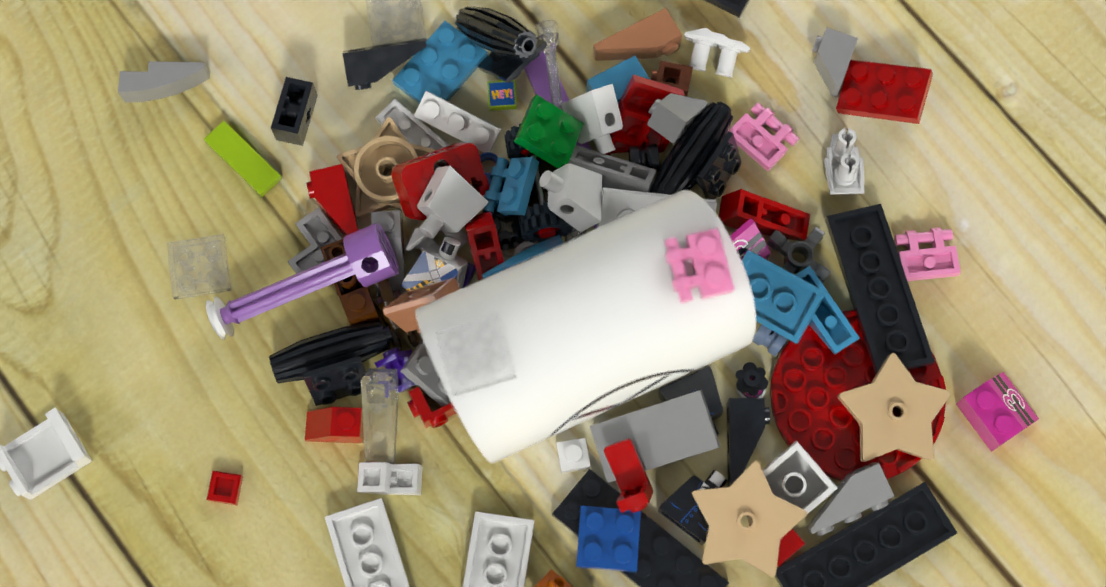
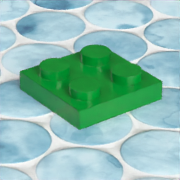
(548, 132)

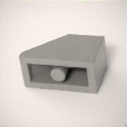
(833, 57)
(674, 115)

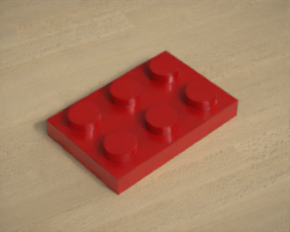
(884, 91)

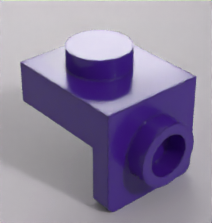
(396, 360)

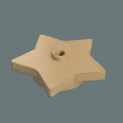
(372, 162)
(873, 408)
(750, 497)

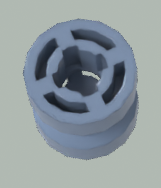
(769, 339)

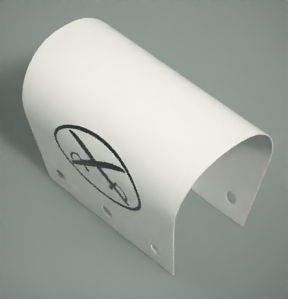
(593, 325)

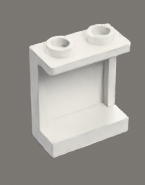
(43, 456)

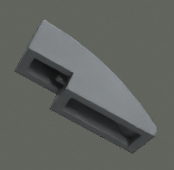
(161, 80)

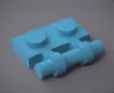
(517, 186)

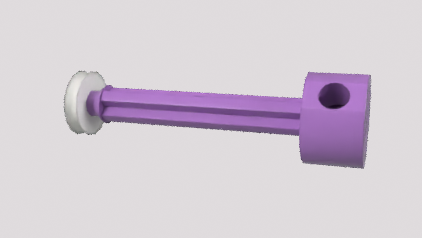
(366, 256)

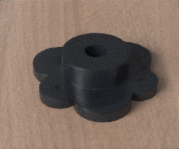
(745, 385)

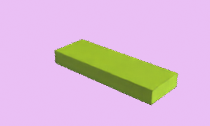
(242, 159)

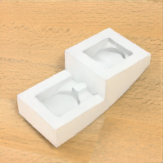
(389, 478)

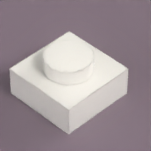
(573, 455)

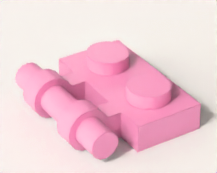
(758, 141)
(708, 262)
(930, 262)

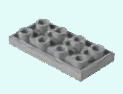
(660, 432)

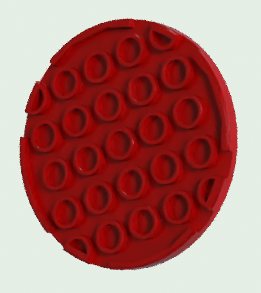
(808, 406)

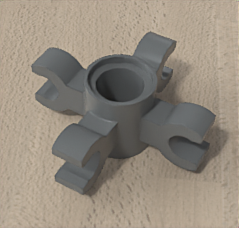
(781, 244)

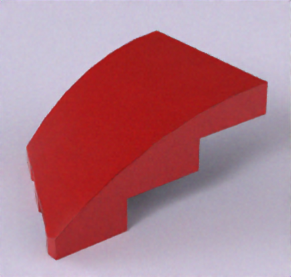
(635, 114)

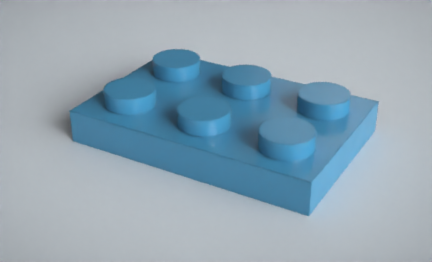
(440, 65)
(781, 298)

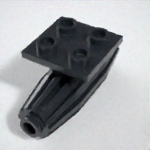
(508, 40)
(701, 156)
(332, 360)

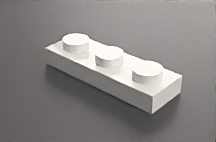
(457, 122)

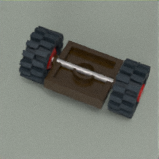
(539, 221)

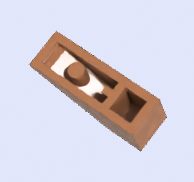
(645, 39)

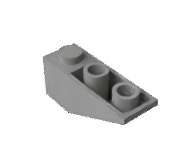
(856, 493)

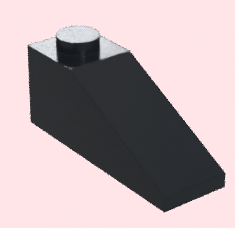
(373, 63)
(745, 425)

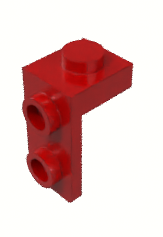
(420, 408)
(630, 476)

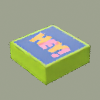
(501, 95)

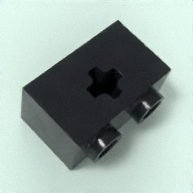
(294, 111)

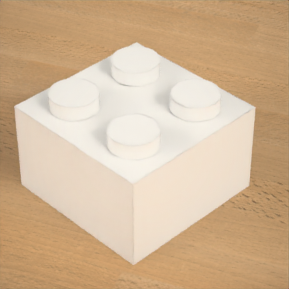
(798, 478)

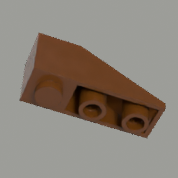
(352, 294)

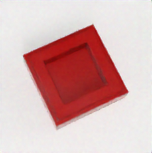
(224, 488)

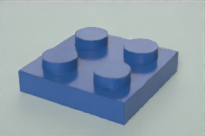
(608, 539)

